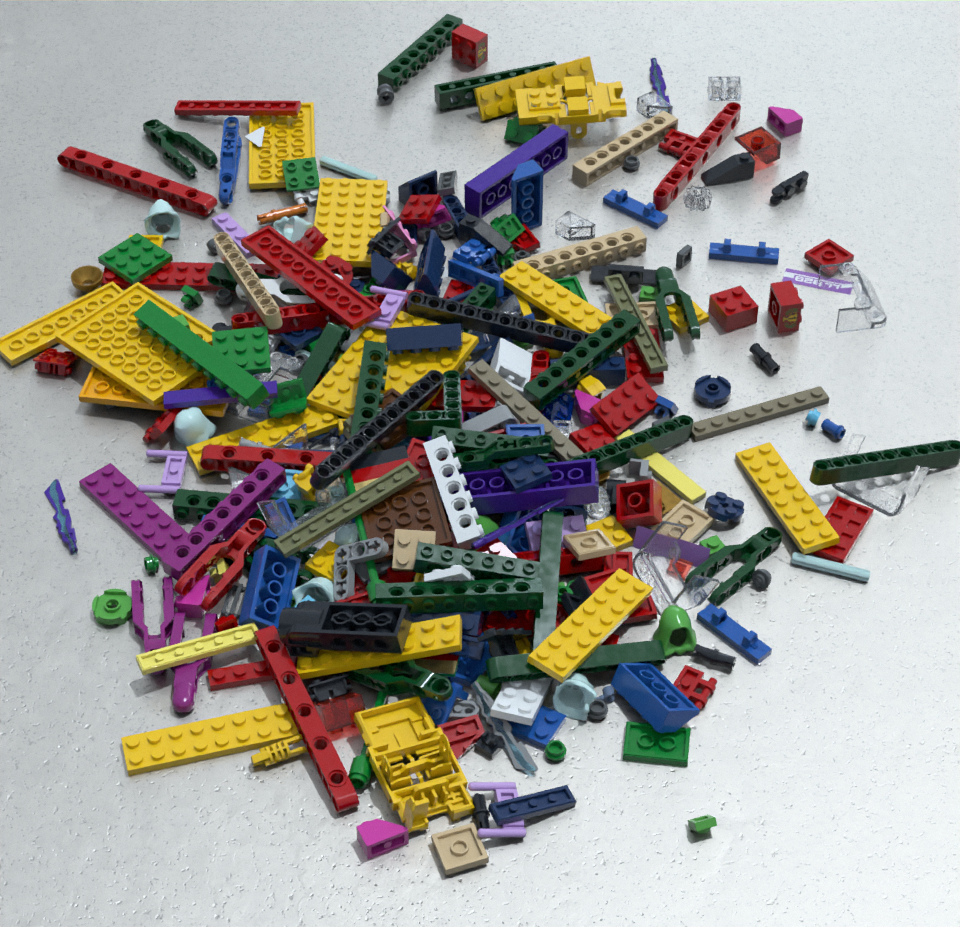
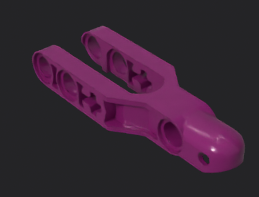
(153, 642)
(188, 674)

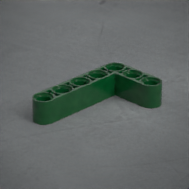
(322, 355)
(422, 422)

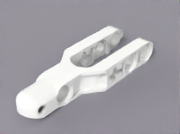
(275, 286)

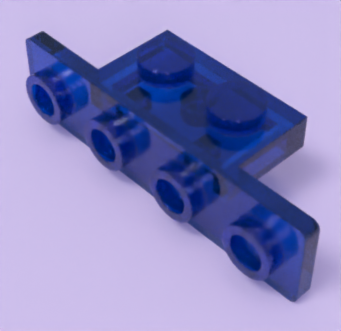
(559, 409)

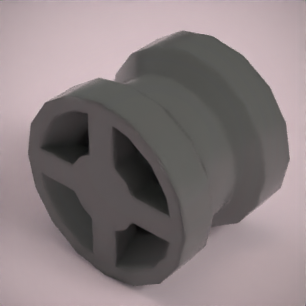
(385, 89)

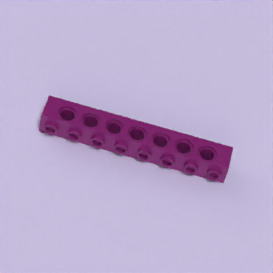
(225, 518)

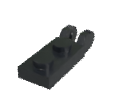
(789, 186)

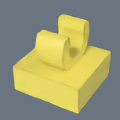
(217, 572)

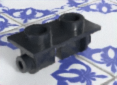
(336, 684)

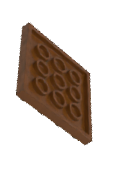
(411, 508)

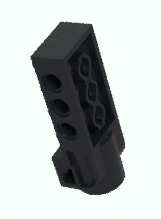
(344, 627)

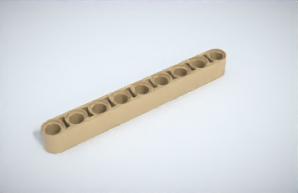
(248, 280)

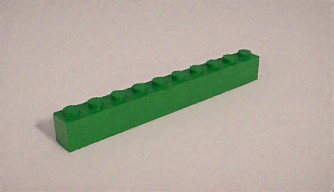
(201, 355)

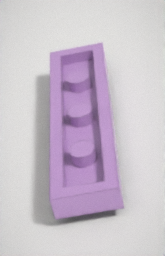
(227, 224)

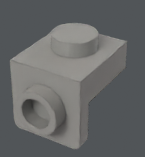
(640, 468)

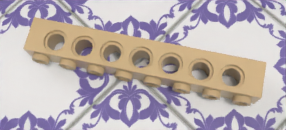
(631, 143)
(588, 253)

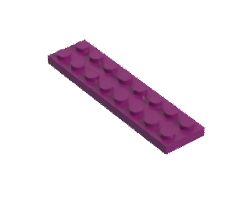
(133, 510)

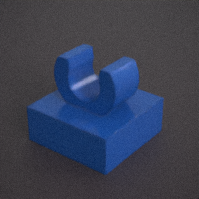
(665, 405)

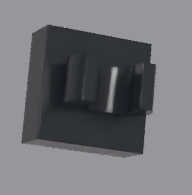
(489, 744)

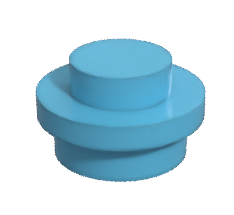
(812, 417)

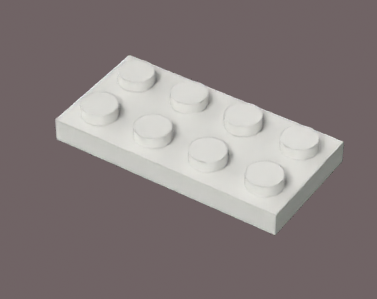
(521, 700)

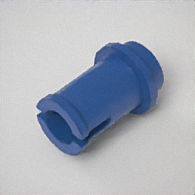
(836, 430)

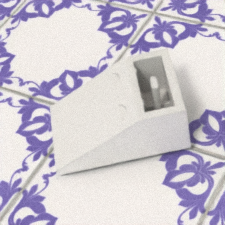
(512, 364)

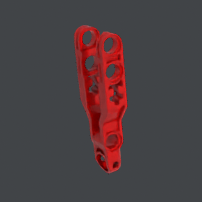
(237, 549)

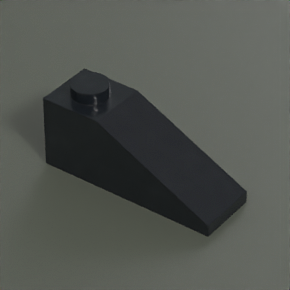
(732, 169)
(476, 228)

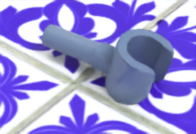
(608, 694)

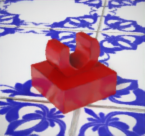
(226, 623)

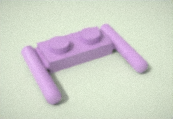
(390, 307)
(173, 471)
(502, 792)

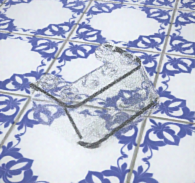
(281, 365)

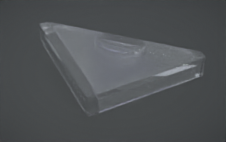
(296, 440)

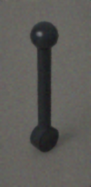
(332, 432)

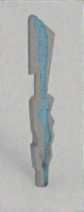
(501, 727)

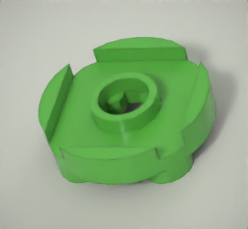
(111, 616)

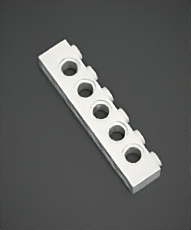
(436, 450)

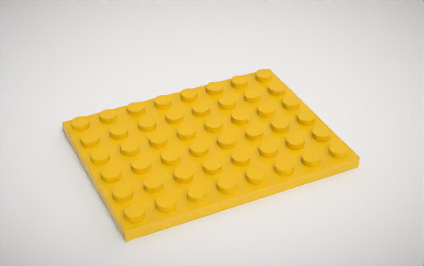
(127, 353)
(339, 386)

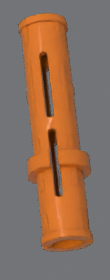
(275, 215)

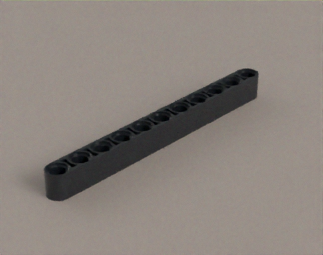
(494, 322)
(375, 430)

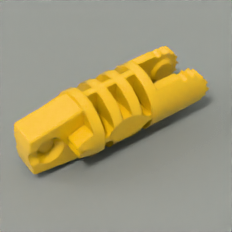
(278, 752)

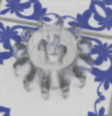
(697, 198)
(601, 509)

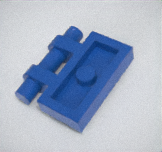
(474, 252)

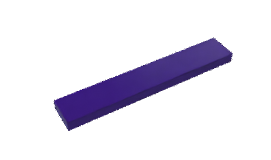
(208, 396)

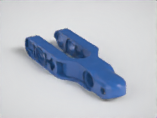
(229, 160)

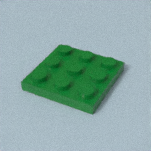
(135, 258)
(245, 347)

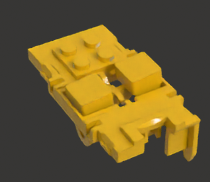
(545, 105)
(406, 730)

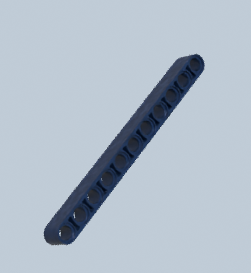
(457, 213)

